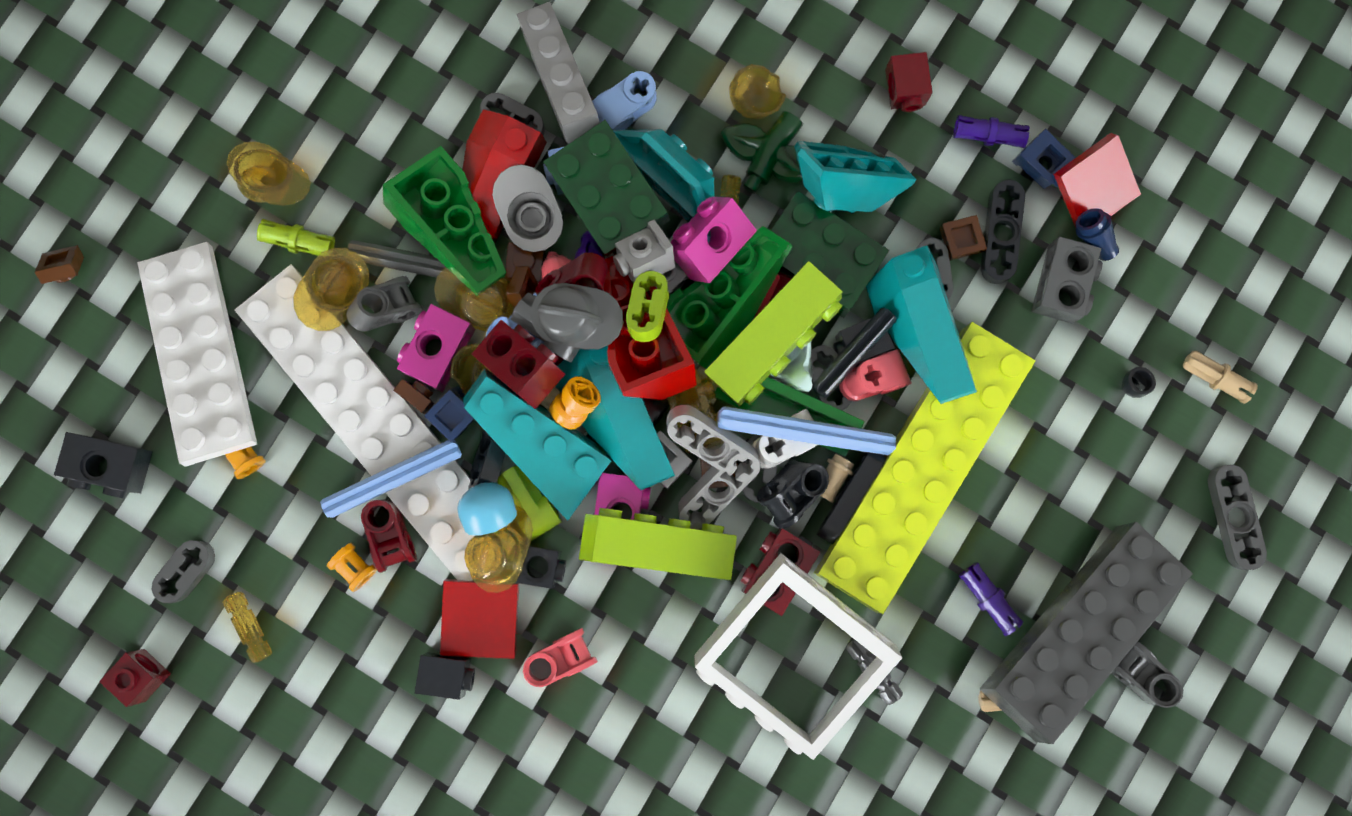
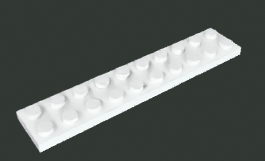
(363, 412)

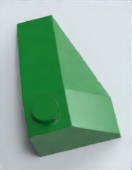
(441, 214)
(718, 311)

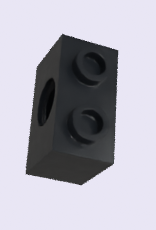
(81, 460)

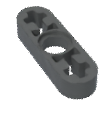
(1246, 504)

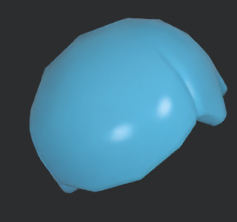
(486, 509)

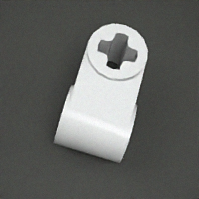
(784, 448)

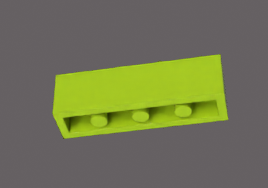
(774, 334)
(657, 546)

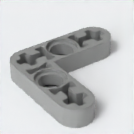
(722, 461)

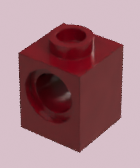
(908, 81)
(135, 677)

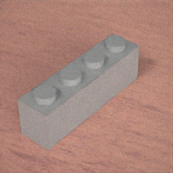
(558, 71)

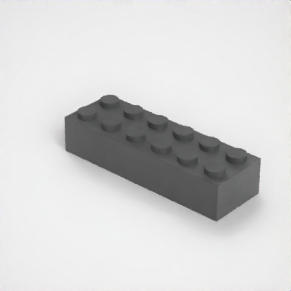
(1086, 632)

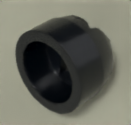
(1137, 380)

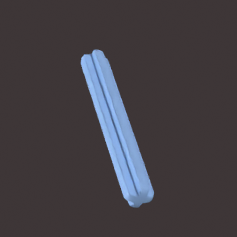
(390, 478)

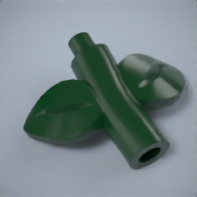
(766, 151)

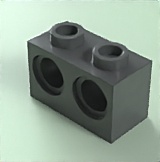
(1058, 277)

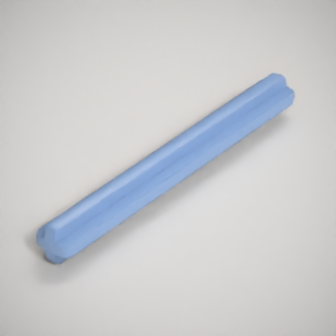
(805, 431)

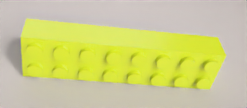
(923, 475)

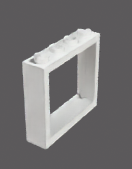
(766, 715)

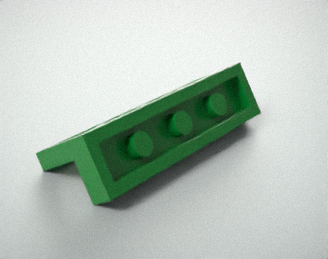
(787, 401)

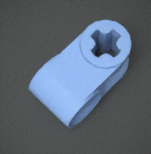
(620, 103)

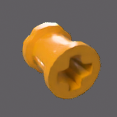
(245, 462)
(339, 563)

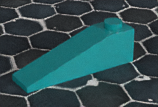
(924, 322)
(619, 421)

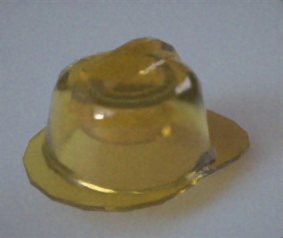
(267, 175)
(330, 288)
(462, 302)
(499, 556)

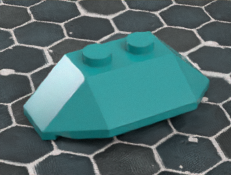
(669, 168)
(850, 177)

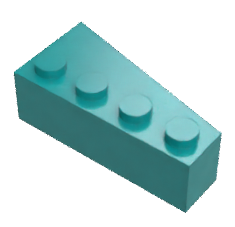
(554, 458)

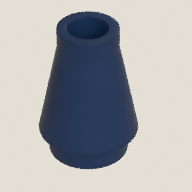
(1097, 230)

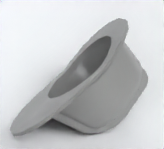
(527, 208)

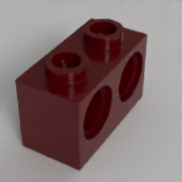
(518, 363)
(804, 560)

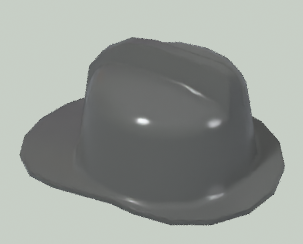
(576, 316)

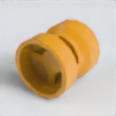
(579, 399)

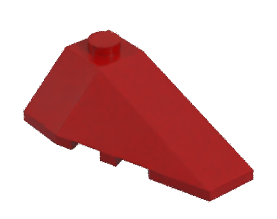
(492, 148)
(647, 368)

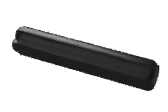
(854, 352)

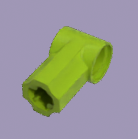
(530, 498)

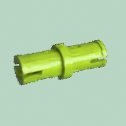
(294, 238)

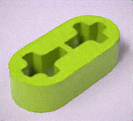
(655, 307)

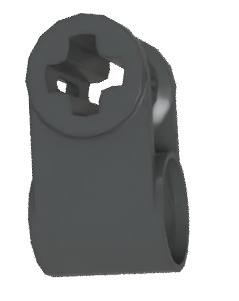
(389, 302)
(1140, 673)

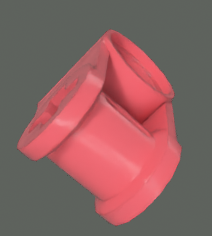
(875, 377)
(561, 659)

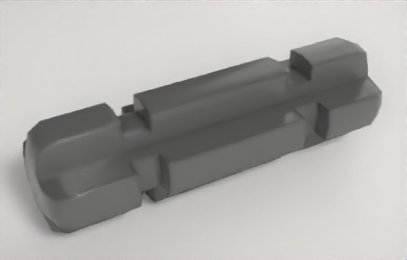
(889, 690)

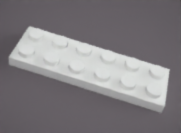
(196, 354)

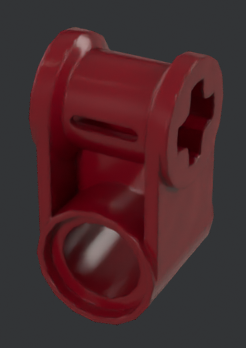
(585, 270)
(387, 537)

